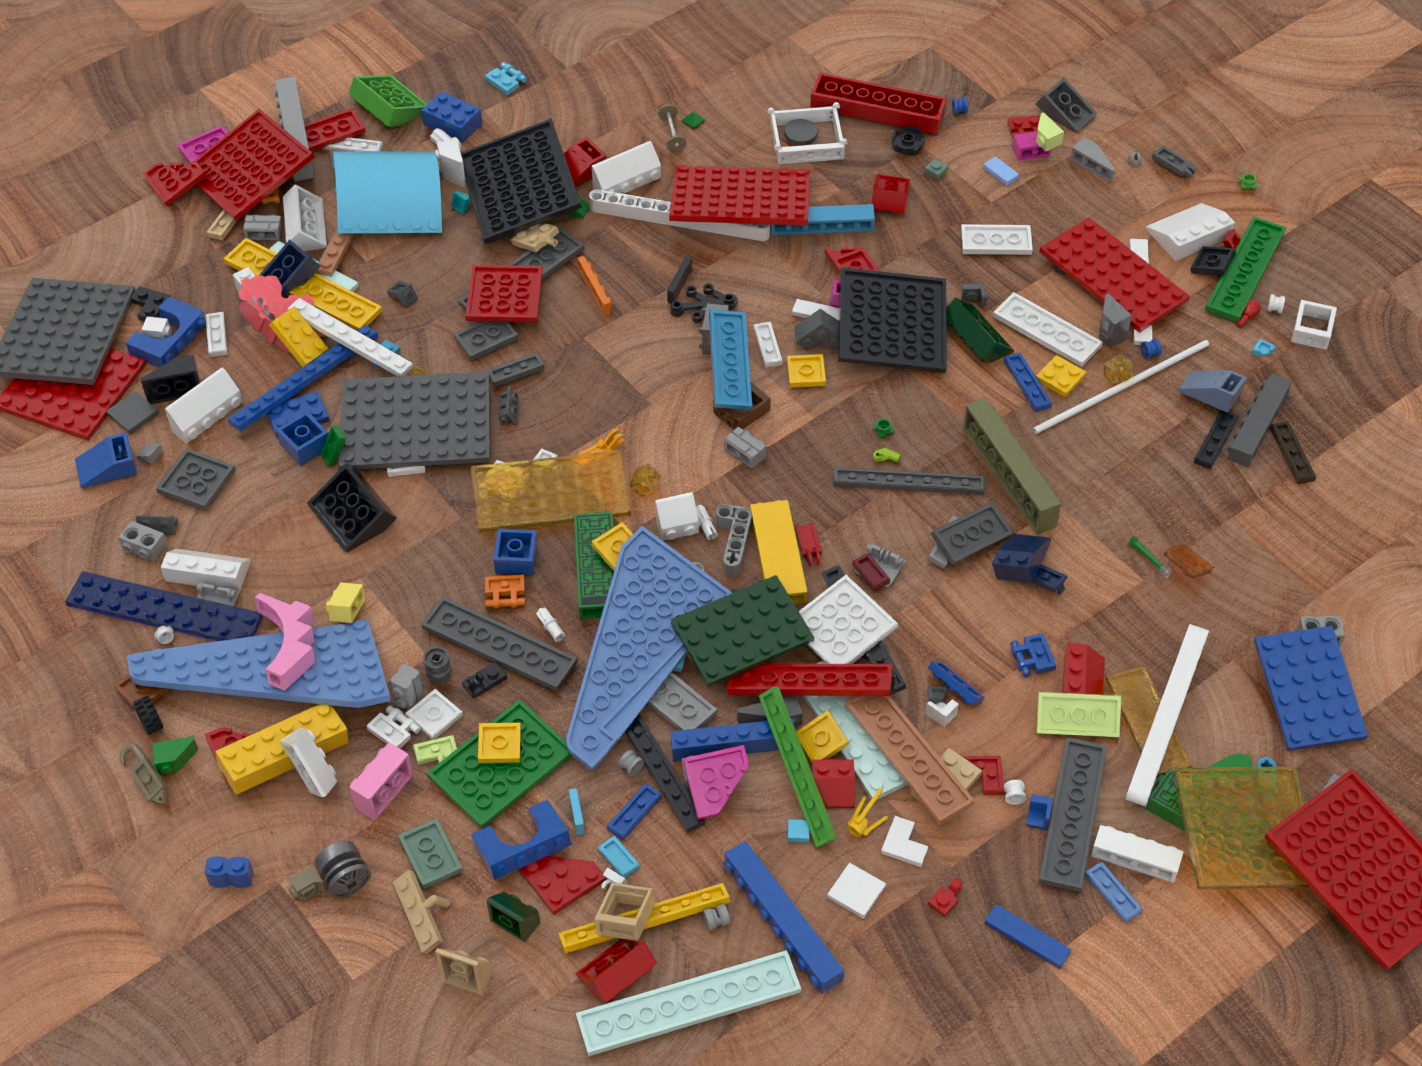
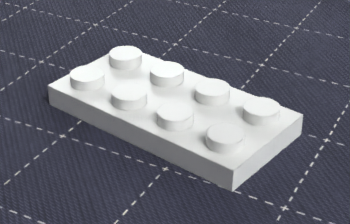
(996, 239)

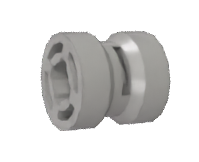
(716, 917)

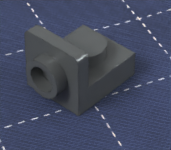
(403, 292)
(974, 292)

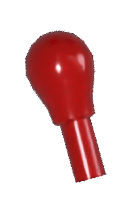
(1252, 309)

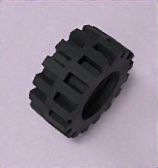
(148, 715)

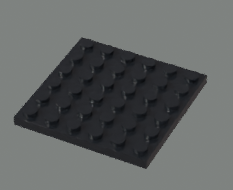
(892, 320)

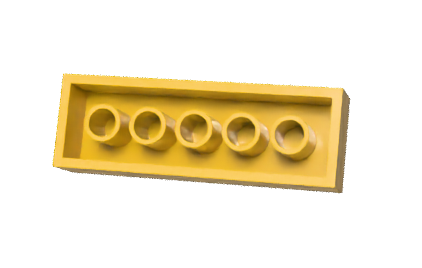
(262, 754)

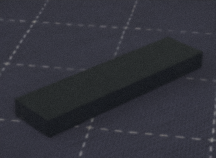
(1216, 439)

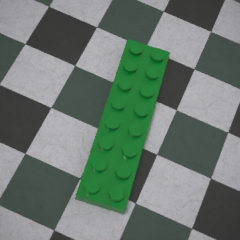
(1246, 269)

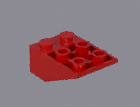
(581, 158)

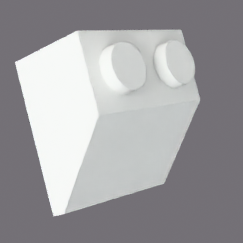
(451, 162)
(676, 516)

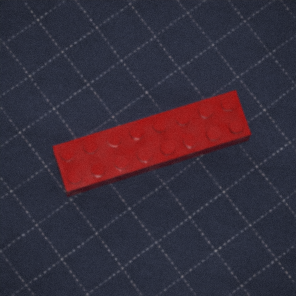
(879, 103)

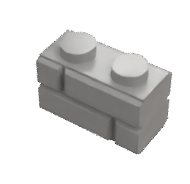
(263, 228)
(745, 447)
(406, 687)

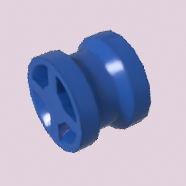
(959, 105)
(1151, 348)

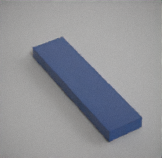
(1027, 382)
(1027, 936)

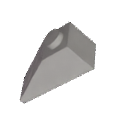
(1093, 159)

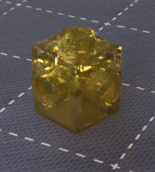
(1118, 369)
(645, 480)

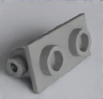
(217, 594)

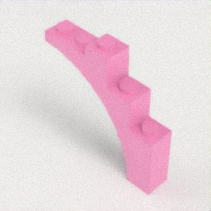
(296, 651)

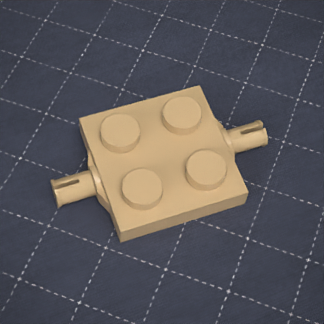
(536, 237)

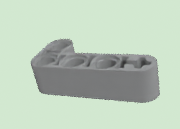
(739, 522)

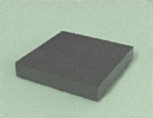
(132, 412)

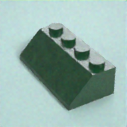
(976, 331)

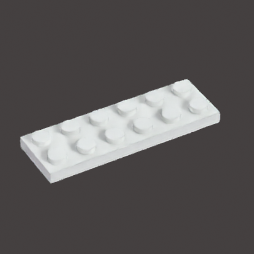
(1047, 329)

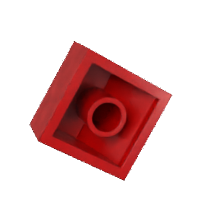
(835, 782)

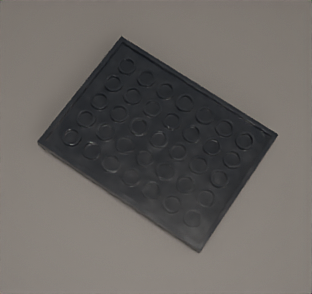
(519, 181)

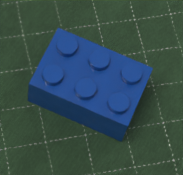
(452, 116)

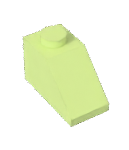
(1048, 133)

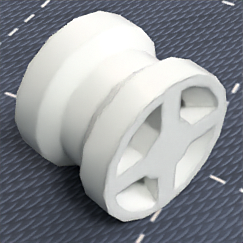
(1276, 303)
(1014, 792)

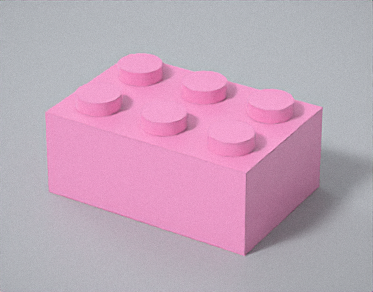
(381, 781)

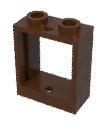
(762, 406)

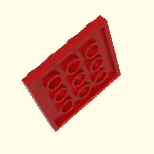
(504, 293)

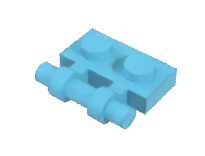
(502, 81)

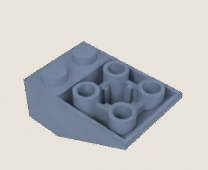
(1214, 387)

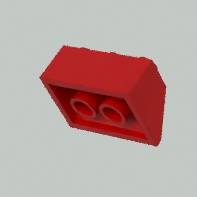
(1083, 670)
(616, 968)

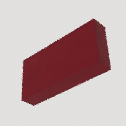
(871, 572)

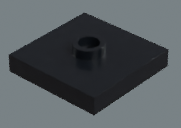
(1213, 260)

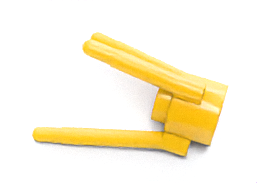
(858, 824)

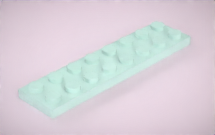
(870, 764)

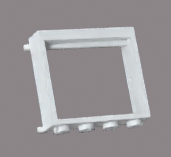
(807, 153)

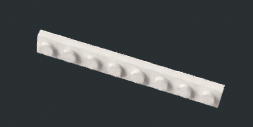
(352, 339)

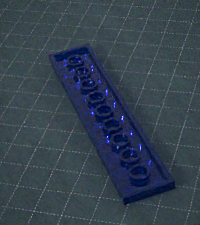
(162, 608)

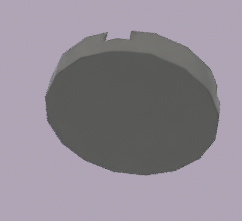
(801, 132)

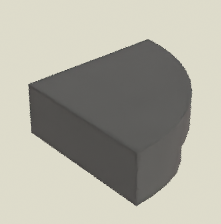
(936, 694)

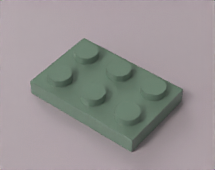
(430, 853)

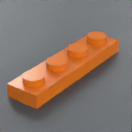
(597, 290)

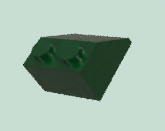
(513, 915)

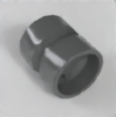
(437, 665)

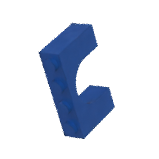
(161, 351)
(506, 858)

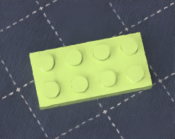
(1078, 714)

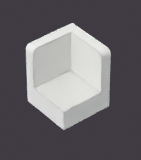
(941, 712)

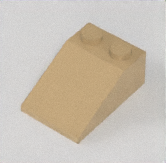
(464, 970)

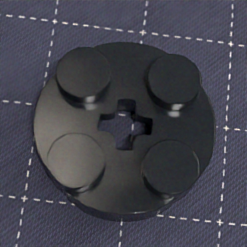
(911, 147)

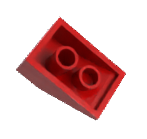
(890, 193)

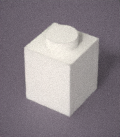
(157, 328)

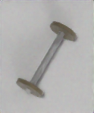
(676, 142)

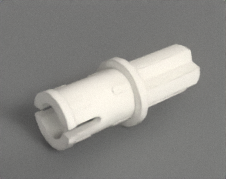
(705, 523)
(550, 624)

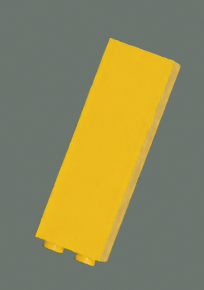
(778, 547)

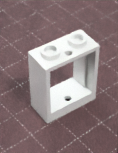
(1320, 338)

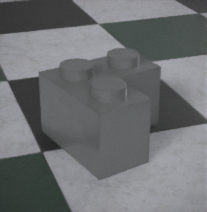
(816, 329)

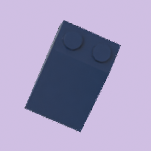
(291, 267)
(1020, 558)

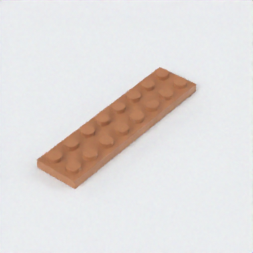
(910, 756)

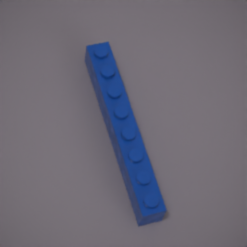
(783, 917)

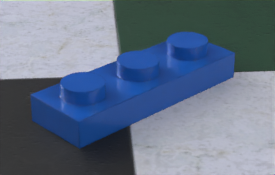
(955, 683)

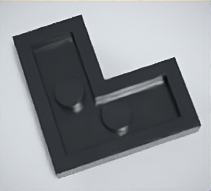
(149, 300)

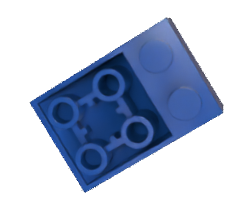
(106, 461)

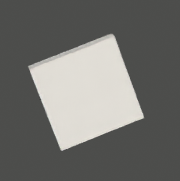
(434, 714)
(856, 890)

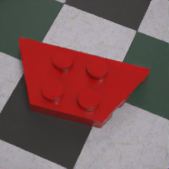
(850, 258)

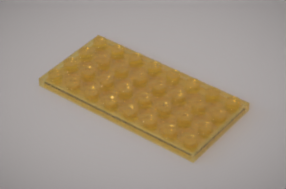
(549, 490)

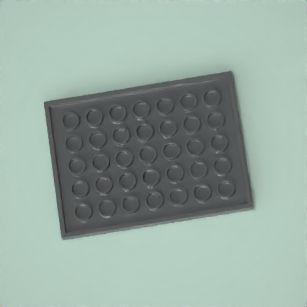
(63, 330)
(416, 420)

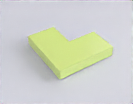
(434, 749)

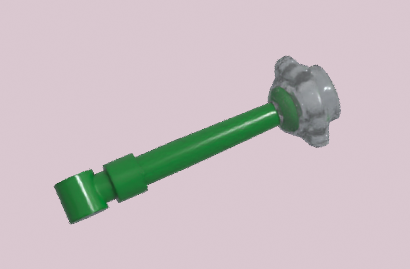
(1164, 570)

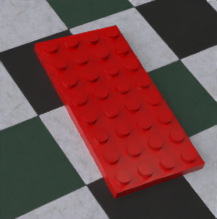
(1108, 266)

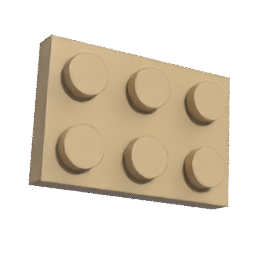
(961, 768)

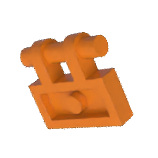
(505, 586)

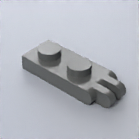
(1174, 162)

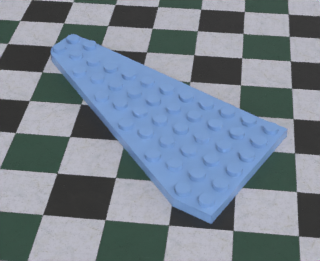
(635, 641)
(343, 674)

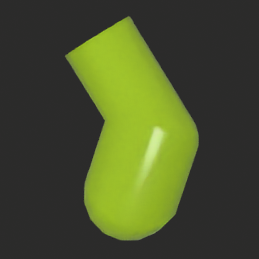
(886, 454)

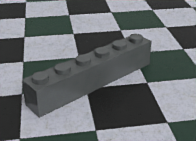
(1259, 420)

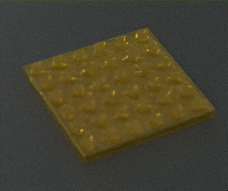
(1226, 823)

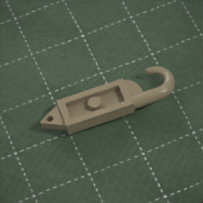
(145, 774)

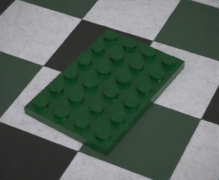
(742, 630)

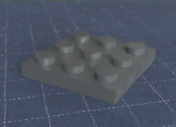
(195, 479)

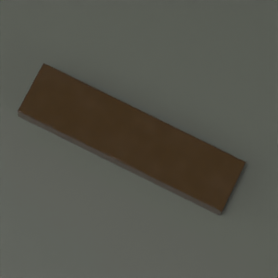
(1293, 452)

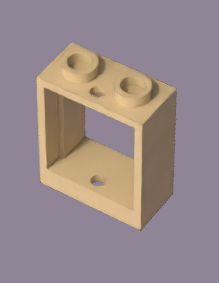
(620, 926)

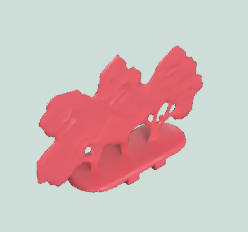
(270, 291)

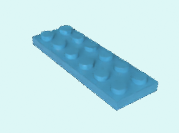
(730, 360)

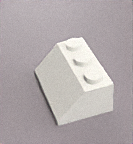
(309, 761)

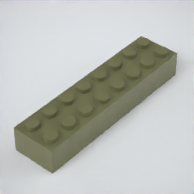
(1011, 466)

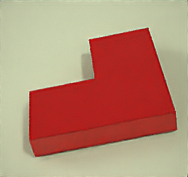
(991, 773)

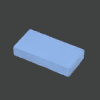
(1001, 171)

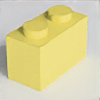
(345, 602)

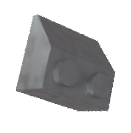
(1114, 322)

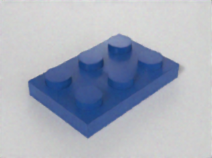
(294, 407)

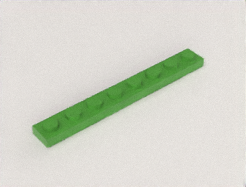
(797, 767)

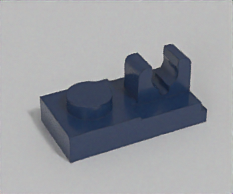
(1050, 579)

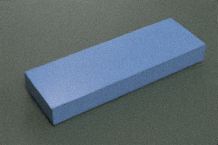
(1113, 892)

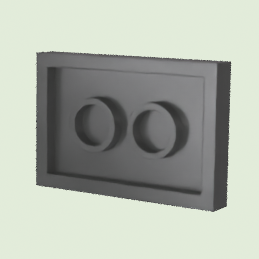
(485, 338)

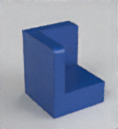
(1039, 811)

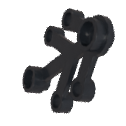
(677, 308)

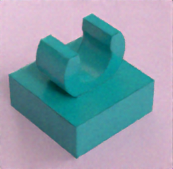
(460, 202)

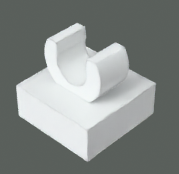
(613, 877)

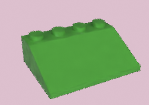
(386, 99)

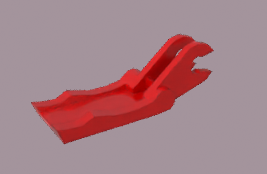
(809, 542)

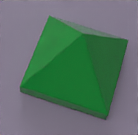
(693, 120)

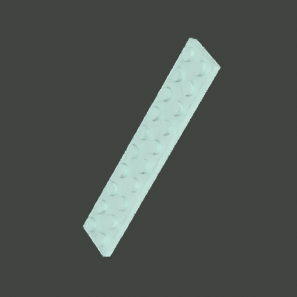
(687, 1003)

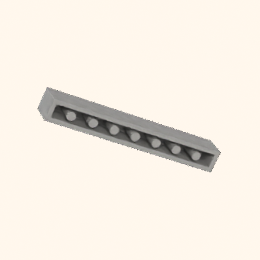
(292, 118)

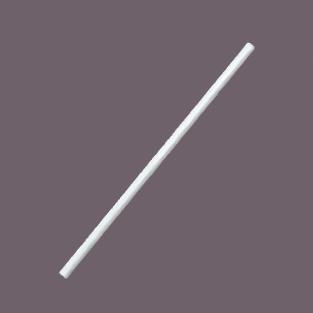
(1102, 396)

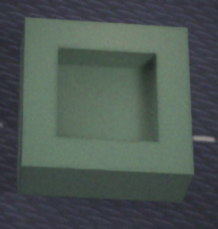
(936, 169)

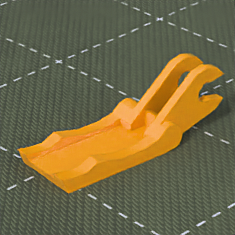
(609, 444)

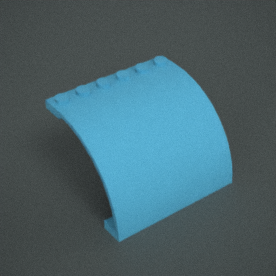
(387, 192)

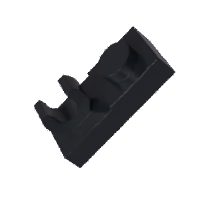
(484, 680)

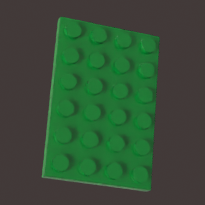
(491, 788)

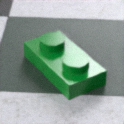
(333, 445)

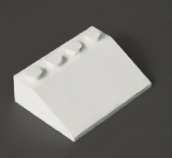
(1190, 230)

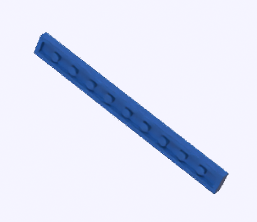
(295, 383)

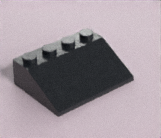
(351, 508)

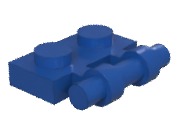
(1039, 654)

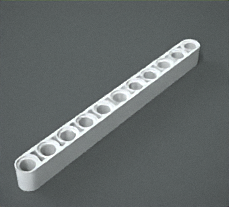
(658, 212)
(1167, 715)

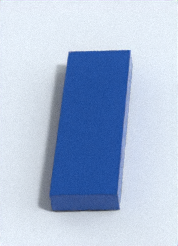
(634, 811)

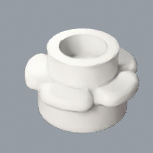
(164, 634)

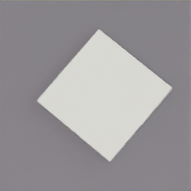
(845, 623)

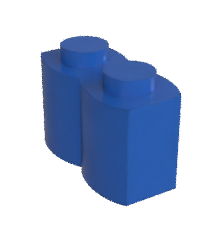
(226, 872)

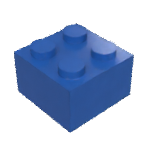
(302, 437)
(515, 551)

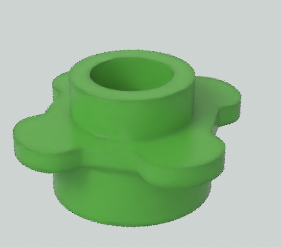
(1248, 181)

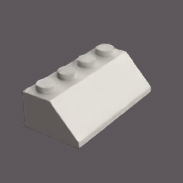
(627, 170)
(304, 219)
(203, 406)
(198, 567)

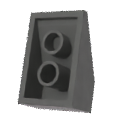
(1066, 106)

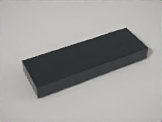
(679, 279)

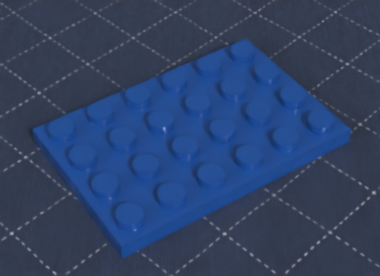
(1310, 688)

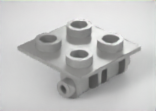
(888, 561)

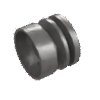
(342, 869)

